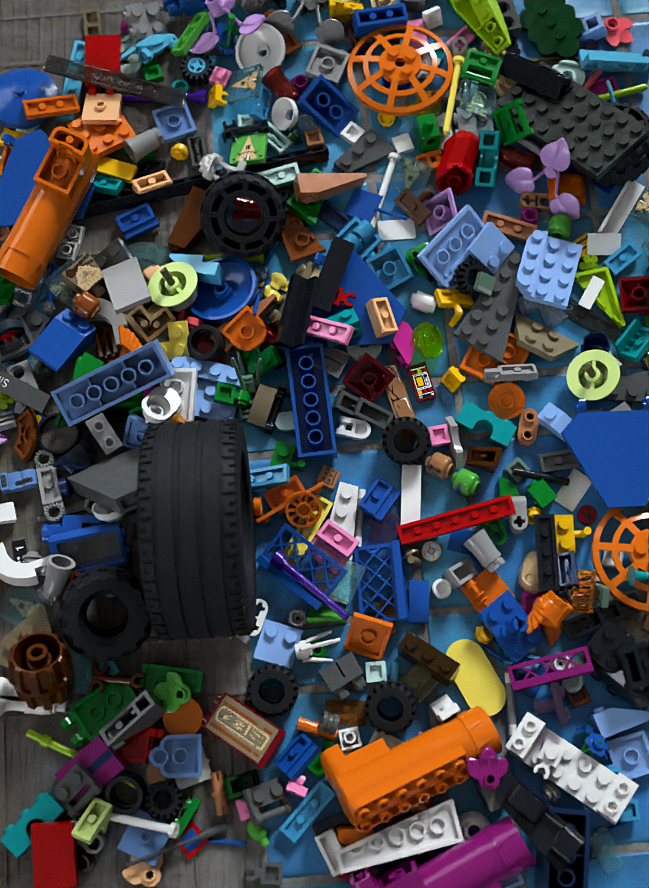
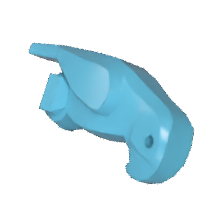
(151, 47)

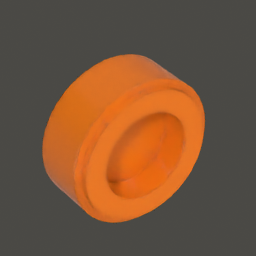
(258, 507)

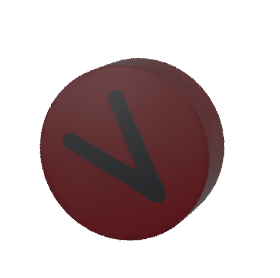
(586, 514)

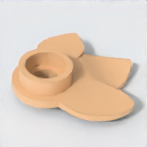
(138, 873)

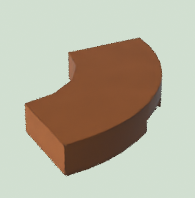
(27, 435)

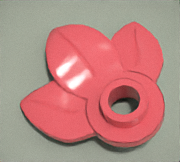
(618, 31)

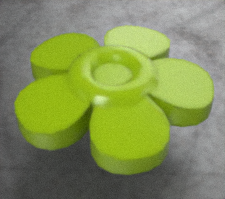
(589, 263)
(4, 399)

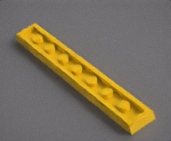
(108, 166)

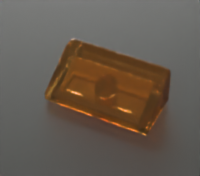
(351, 712)

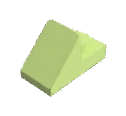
(93, 821)

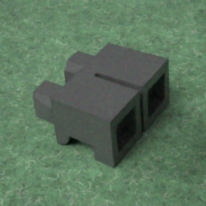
(351, 671)

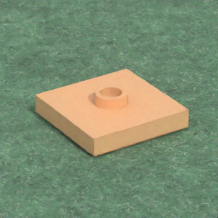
(102, 109)

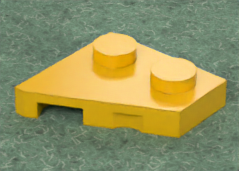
(342, 10)

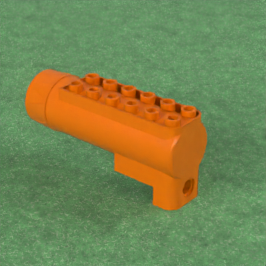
(50, 208)
(384, 781)

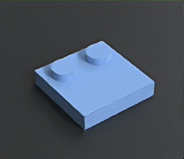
(490, 247)
(277, 643)
(630, 754)

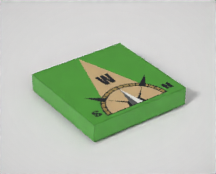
(249, 149)

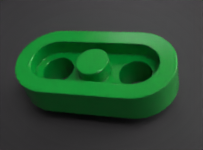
(496, 527)

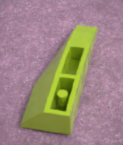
(486, 21)

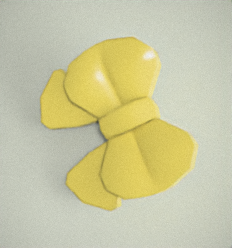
(277, 282)

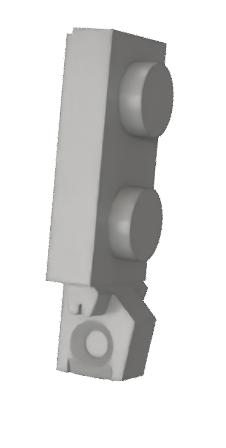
(511, 373)

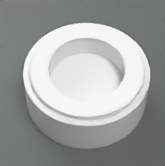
(441, 588)

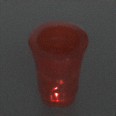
(279, 84)
(516, 158)
(246, 209)

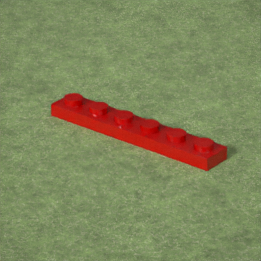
(456, 520)

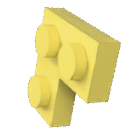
(177, 342)

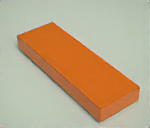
(51, 106)

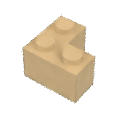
(148, 322)

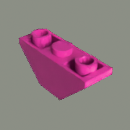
(403, 345)

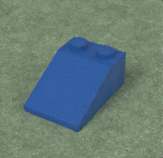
(326, 106)
(63, 340)

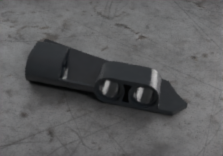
(542, 826)

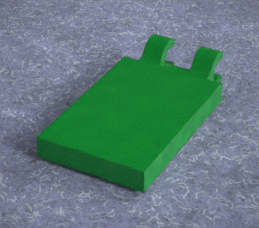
(97, 711)

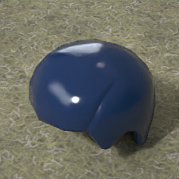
(597, 341)

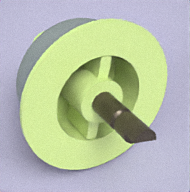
(174, 286)
(593, 375)

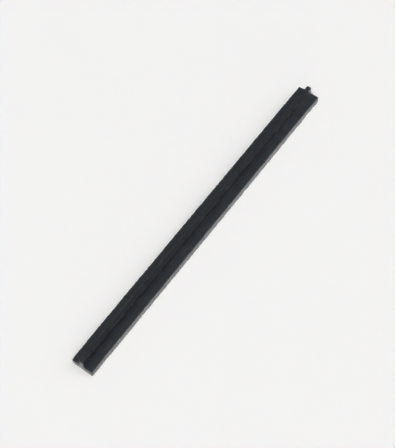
(184, 185)

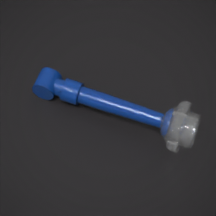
(262, 271)
(49, 307)

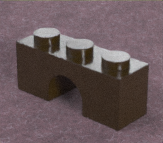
(419, 651)

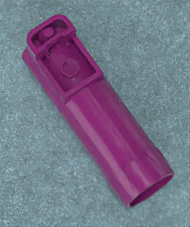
(477, 862)

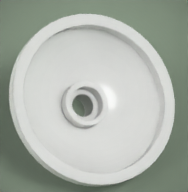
(251, 47)

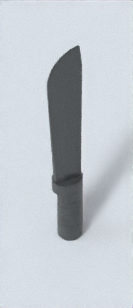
(70, 509)

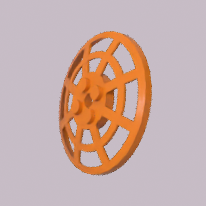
(400, 75)
(637, 554)

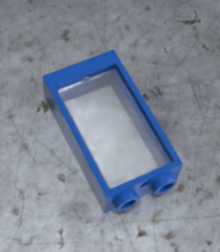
(93, 546)

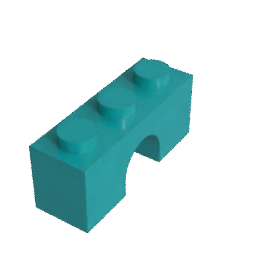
(489, 156)
(500, 430)
(18, 836)

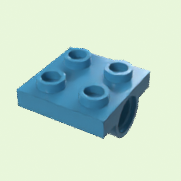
(362, 235)

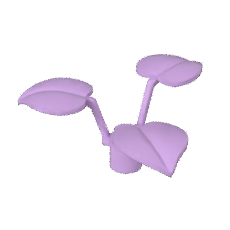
(218, 8)
(557, 159)

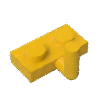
(453, 299)
(566, 534)

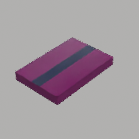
(98, 760)

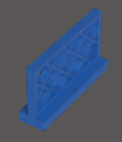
(397, 577)
(291, 582)

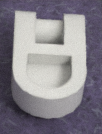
(360, 428)

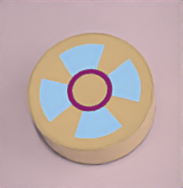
(430, 551)

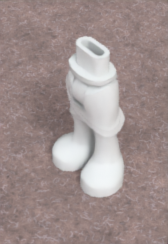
(7, 689)

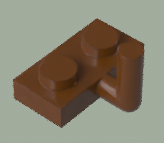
(413, 205)

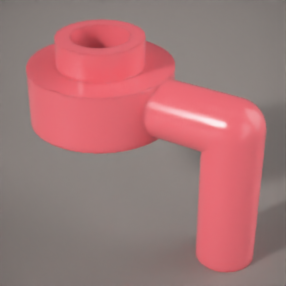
(192, 321)

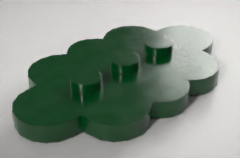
(552, 27)

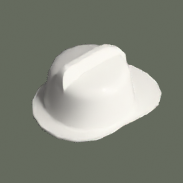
(160, 404)

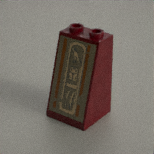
(243, 729)

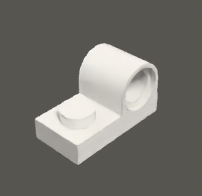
(444, 708)

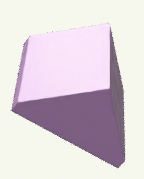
(442, 209)

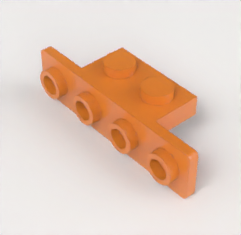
(279, 495)

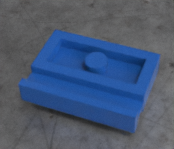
(137, 222)
(378, 499)
(297, 756)

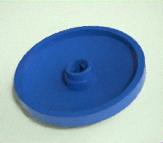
(20, 86)
(225, 301)

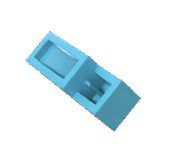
(206, 271)

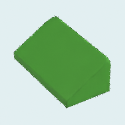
(324, 615)

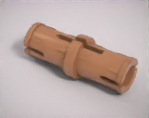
(219, 793)

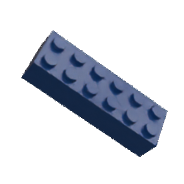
(311, 403)

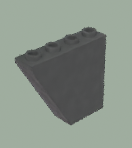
(110, 482)

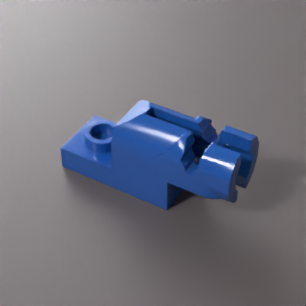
(189, 7)
(69, 523)

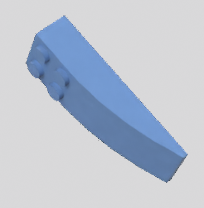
(113, 382)

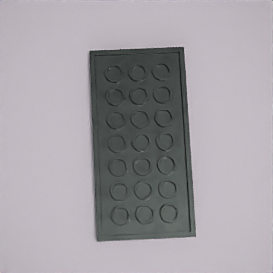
(592, 127)

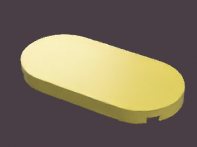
(477, 677)

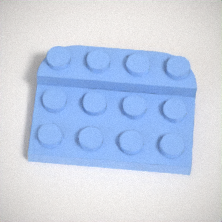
(450, 246)
(548, 269)
(208, 375)

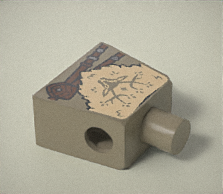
(84, 276)

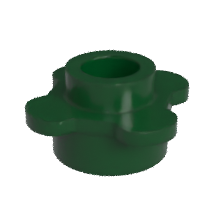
(294, 136)

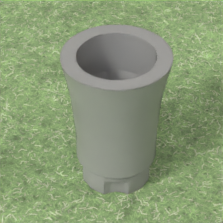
(143, 144)
(484, 550)
(57, 576)

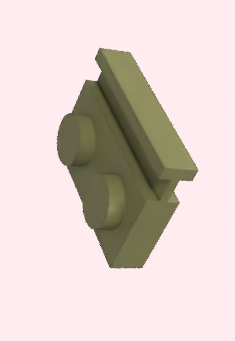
(420, 682)

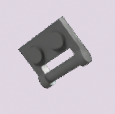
(71, 785)
(265, 794)

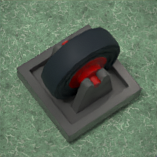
(14, 338)

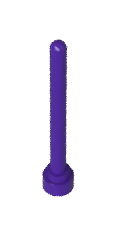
(199, 97)
(280, 561)

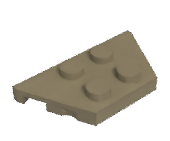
(541, 339)
(35, 622)

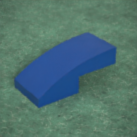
(418, 601)

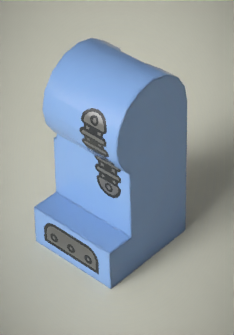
(18, 481)

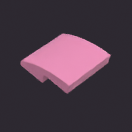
(334, 543)

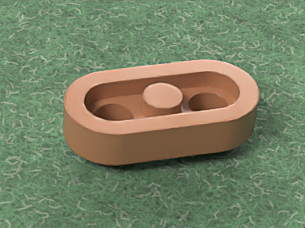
(527, 426)

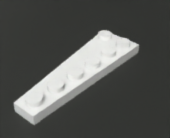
(344, 516)

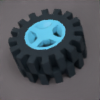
(192, 64)

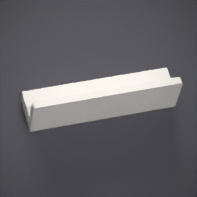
(621, 207)

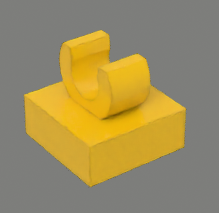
(215, 96)
(452, 379)

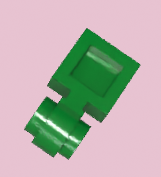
(226, 395)

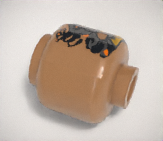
(439, 466)

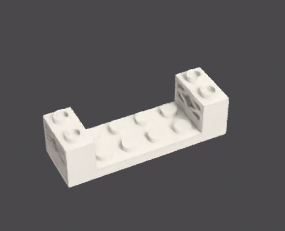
(576, 773)

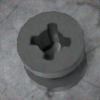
(328, 722)

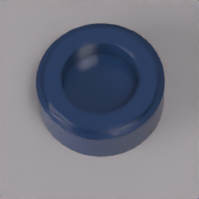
(65, 487)

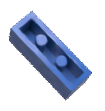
(371, 19)

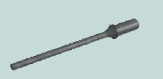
(207, 833)

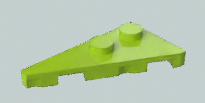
(607, 297)

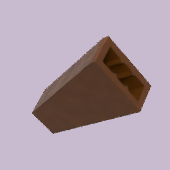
(188, 227)

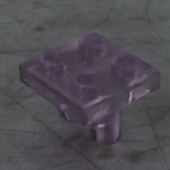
(554, 704)

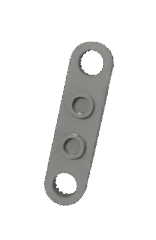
(48, 486)

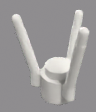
(304, 648)

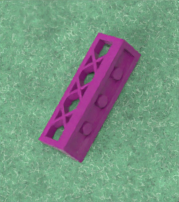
(547, 678)

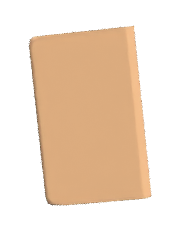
(151, 182)
(381, 317)

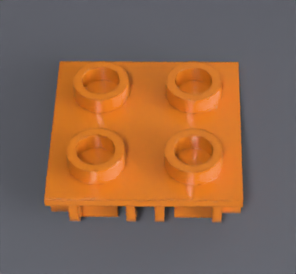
(484, 589)

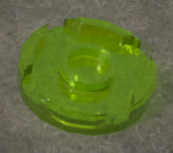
(428, 340)

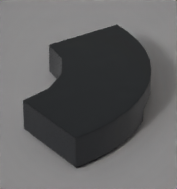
(147, 168)

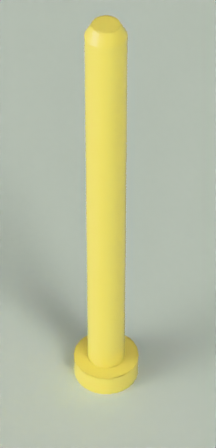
(458, 62)

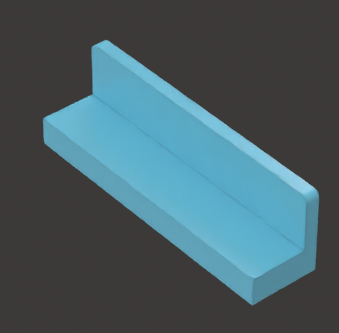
(612, 61)

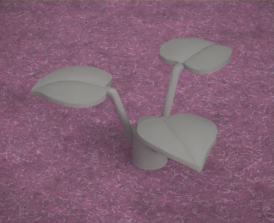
(329, 31)

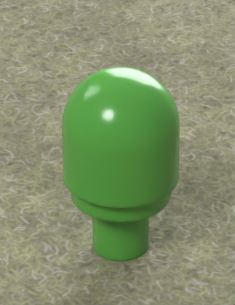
(258, 833)

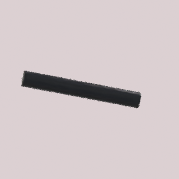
(538, 476)

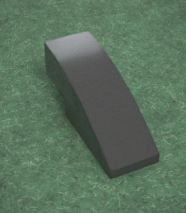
(361, 409)

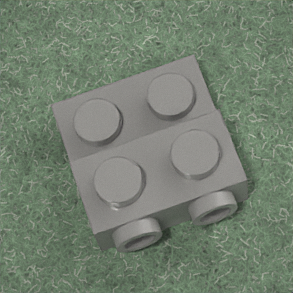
(144, 20)
(328, 62)
(471, 122)

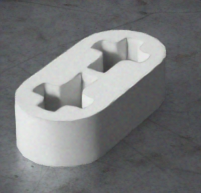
(261, 618)

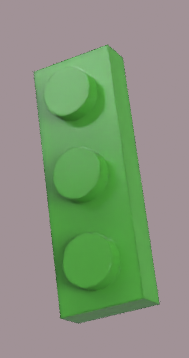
(191, 34)

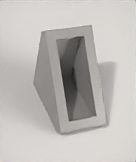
(460, 573)

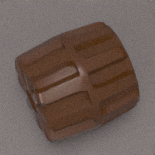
(41, 670)

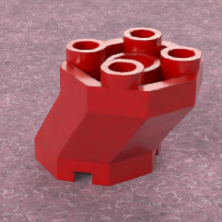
(458, 162)

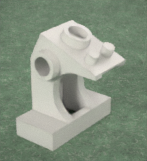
(210, 163)

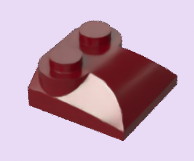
(634, 294)
(368, 377)

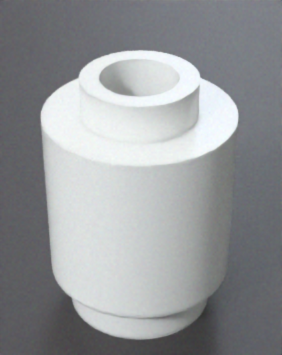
(423, 302)

